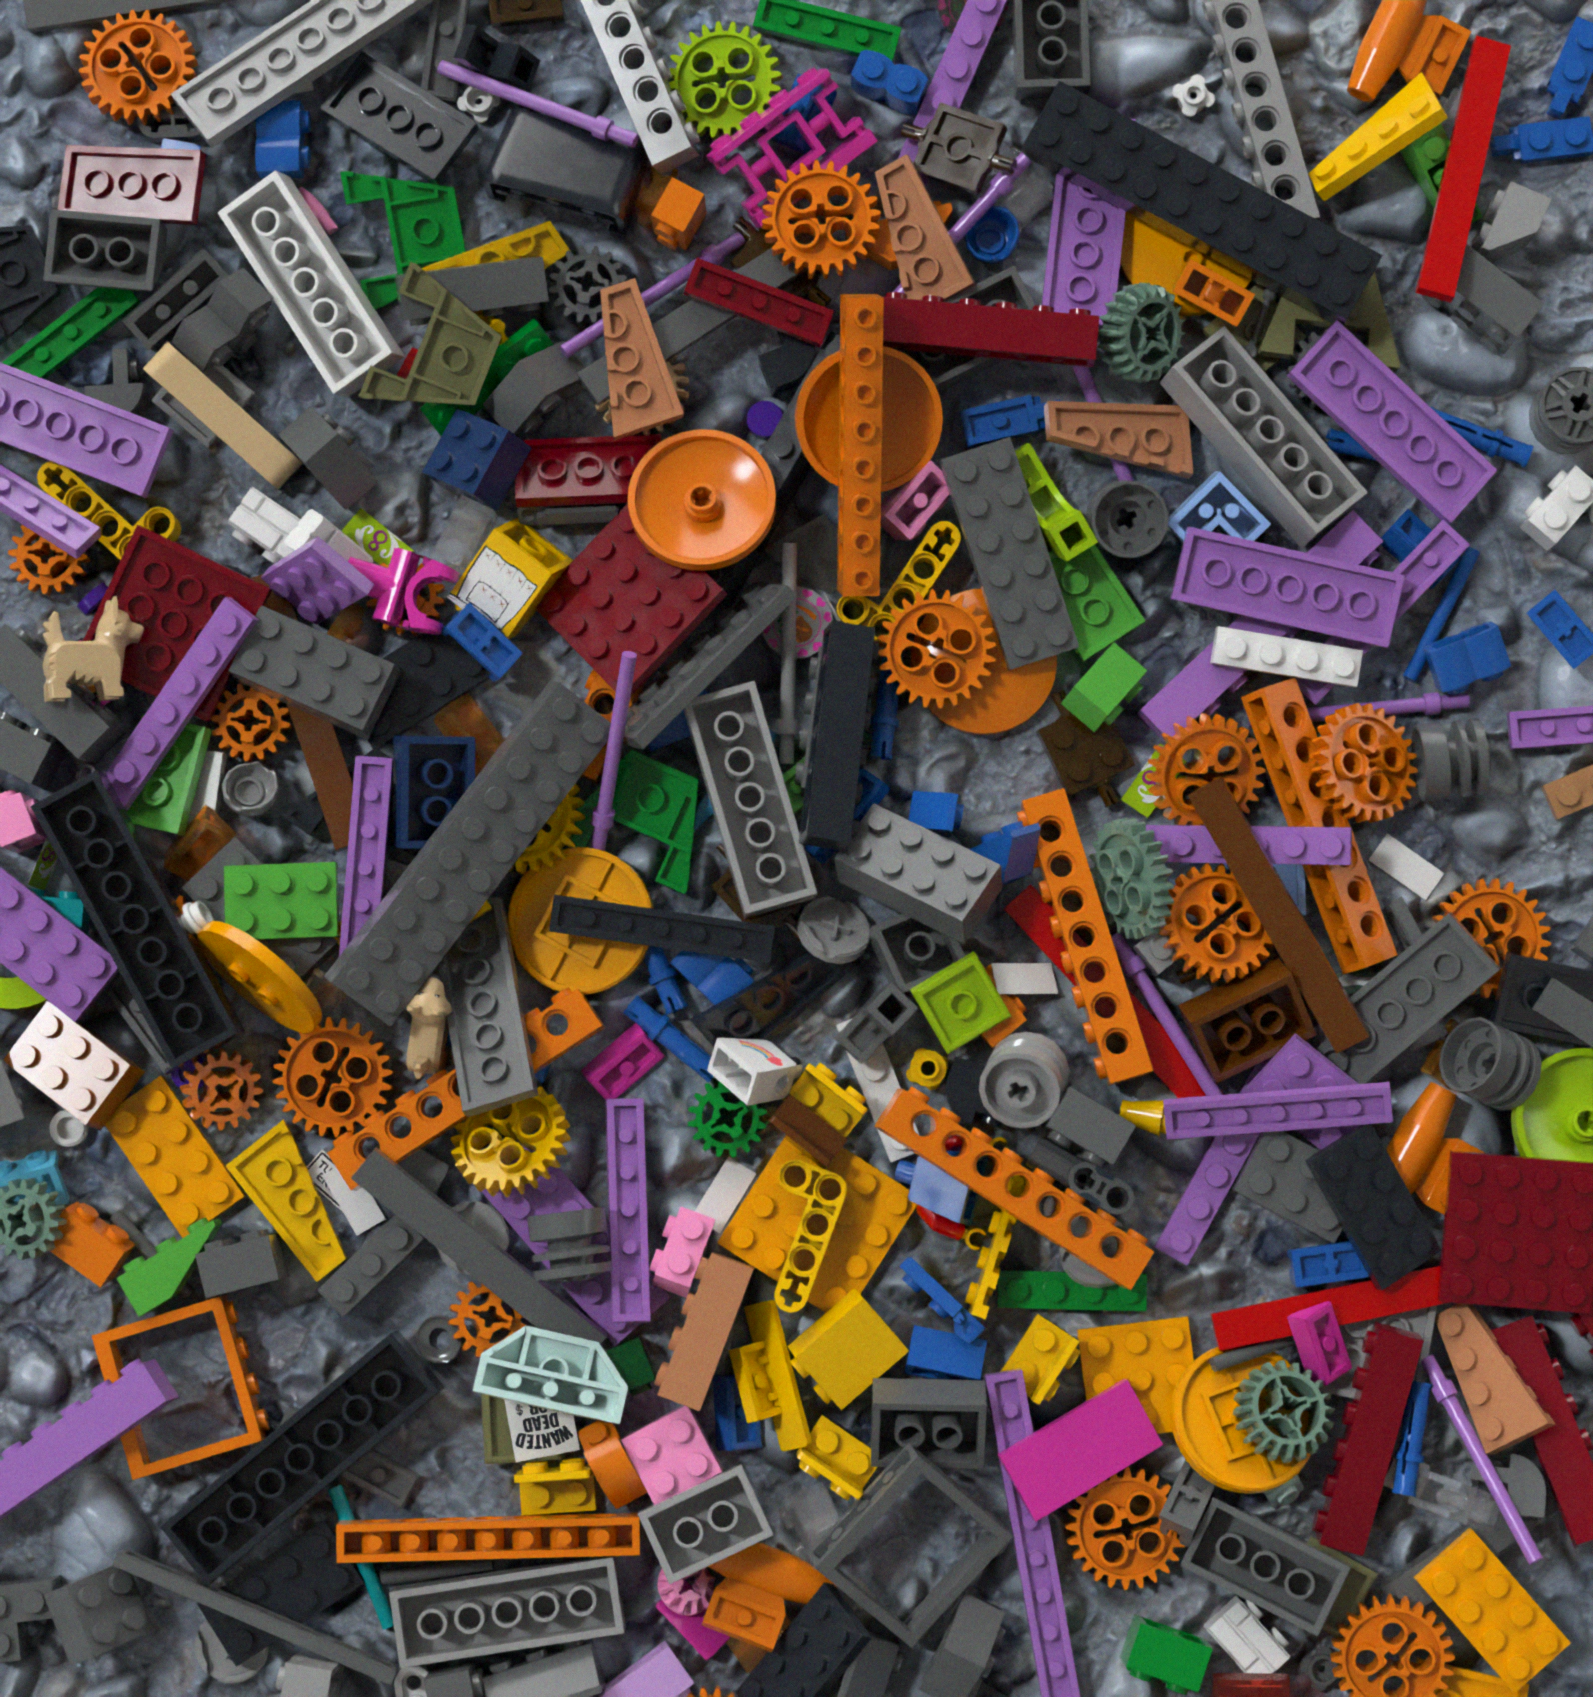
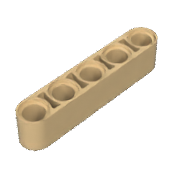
(222, 415)

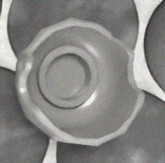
(250, 789)

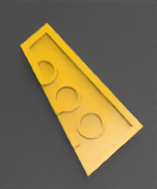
(1388, 131)
(531, 242)
(286, 1195)
(990, 1258)

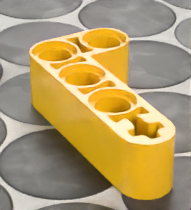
(100, 511)
(907, 580)
(803, 1238)

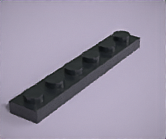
(662, 928)

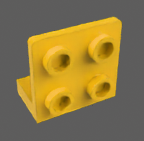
(827, 1100)
(1041, 1357)
(838, 1458)
(556, 1488)

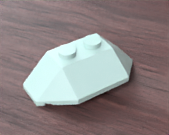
(553, 1374)

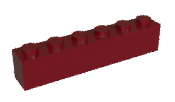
(990, 330)
(1368, 1438)
(1560, 1448)

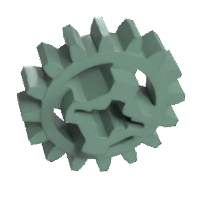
(29, 1217)

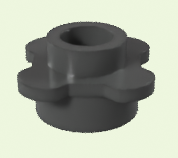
(1310, 1667)

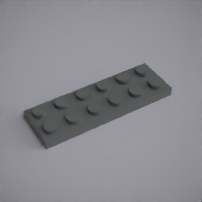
(1009, 553)
(704, 661)
(1411, 997)
(487, 1016)

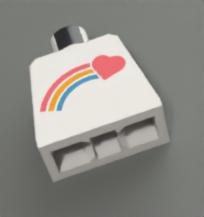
(753, 1069)

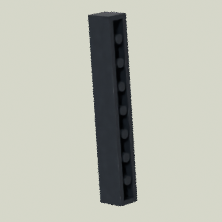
(788, 471)

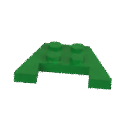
(421, 224)
(654, 802)

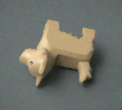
(89, 661)
(428, 1029)

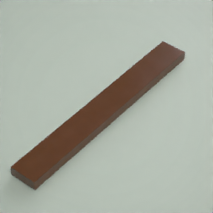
(321, 754)
(1279, 915)

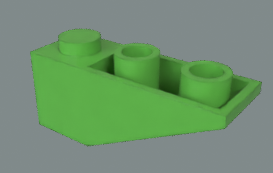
(1426, 162)
(164, 1275)

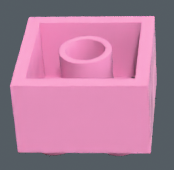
(672, 1454)

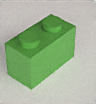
(1104, 687)

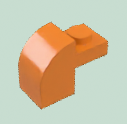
(611, 1463)

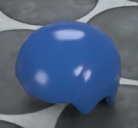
(993, 236)

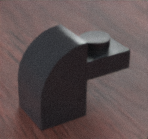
(496, 59)
(787, 365)
(963, 1092)

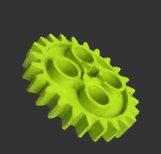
(722, 48)

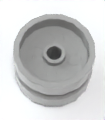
(1024, 1080)

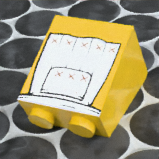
(510, 576)

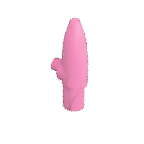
(319, 211)

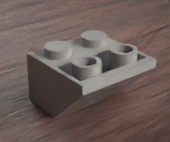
(1511, 220)

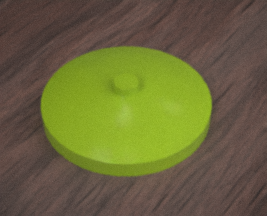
(1559, 1112)

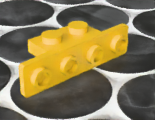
(768, 1379)

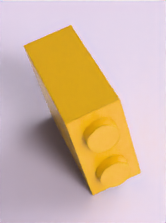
(846, 1350)

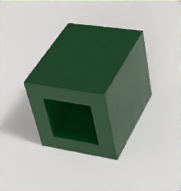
(633, 1365)

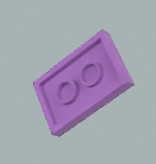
(317, 581)
(1300, 1067)

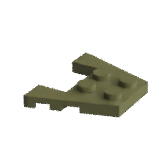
(1367, 317)
(450, 356)

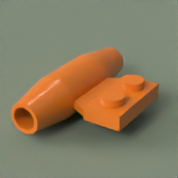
(1406, 41)
(1420, 1149)
(754, 1591)

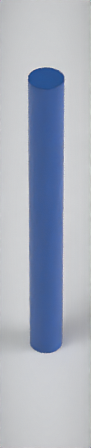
(1442, 612)

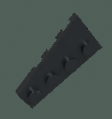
(770, 1002)

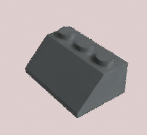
(105, 250)
(871, 1669)
(560, 1673)

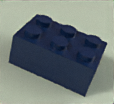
(427, 783)

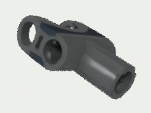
(1067, 1167)

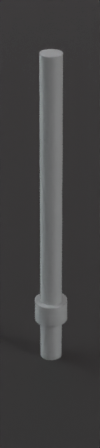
(787, 725)

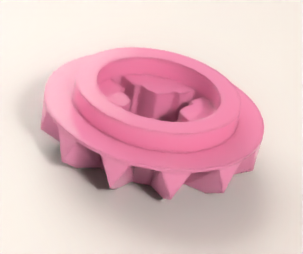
(688, 1602)

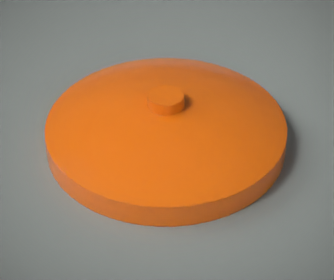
(909, 418)
(702, 499)
(1005, 696)

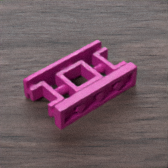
(773, 122)

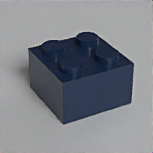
(477, 459)

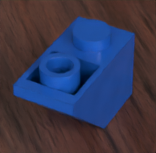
(936, 811)
(1012, 850)

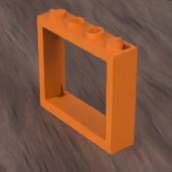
(245, 1384)

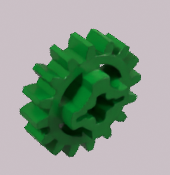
(706, 1131)

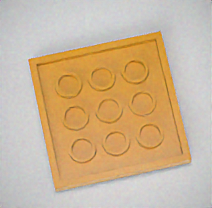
(862, 1235)

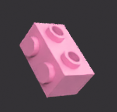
(913, 503)
(18, 823)
(683, 1251)

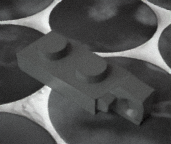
(568, 514)

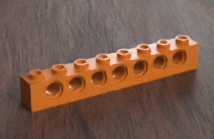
(860, 444)
(1341, 891)
(1134, 1062)
(348, 1149)
(1131, 1253)
(488, 1537)

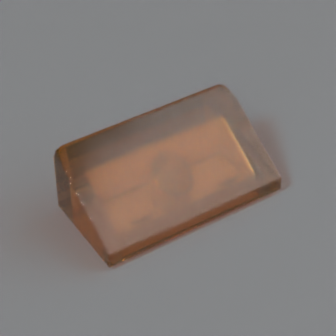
(466, 719)
(201, 842)

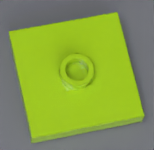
(960, 1002)

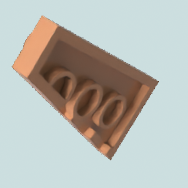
(919, 237)
(637, 372)
(1131, 433)
(1495, 1394)

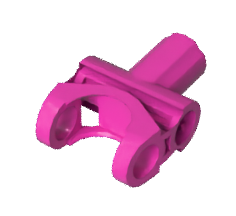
(401, 585)

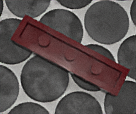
(758, 302)

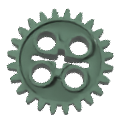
(1131, 878)

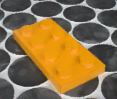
(173, 1156)
(1492, 1610)

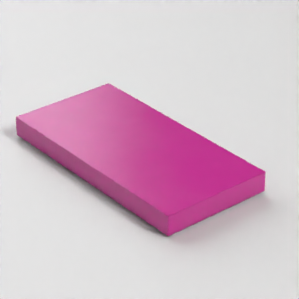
(1080, 1449)

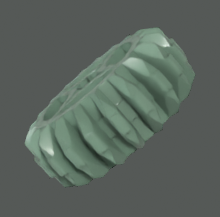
(1139, 323)
(1291, 1441)

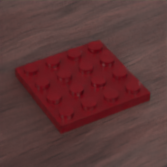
(173, 598)
(627, 600)
(1518, 1232)

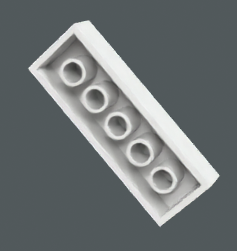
(310, 283)

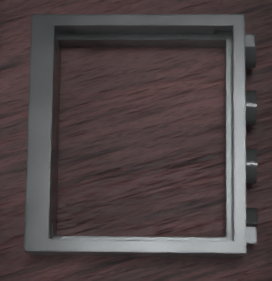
(872, 1506)

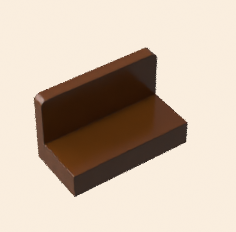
(806, 1131)

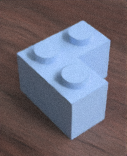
(1220, 505)

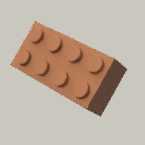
(705, 1331)

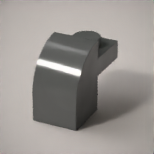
(125, 392)
(875, 1022)
(1524, 1487)

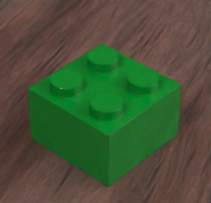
(1165, 1653)

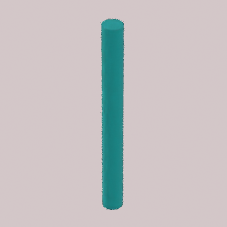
(366, 1568)

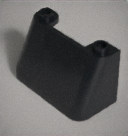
(566, 169)

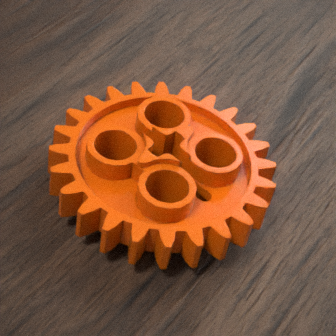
(110, 85)
(824, 250)
(951, 619)
(1206, 740)
(1364, 763)
(1519, 922)
(1240, 948)
(303, 1061)
(1133, 1561)
(1366, 1634)

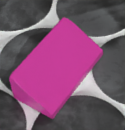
(622, 1063)
(1320, 1342)
(703, 1639)

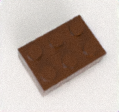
(1246, 1019)

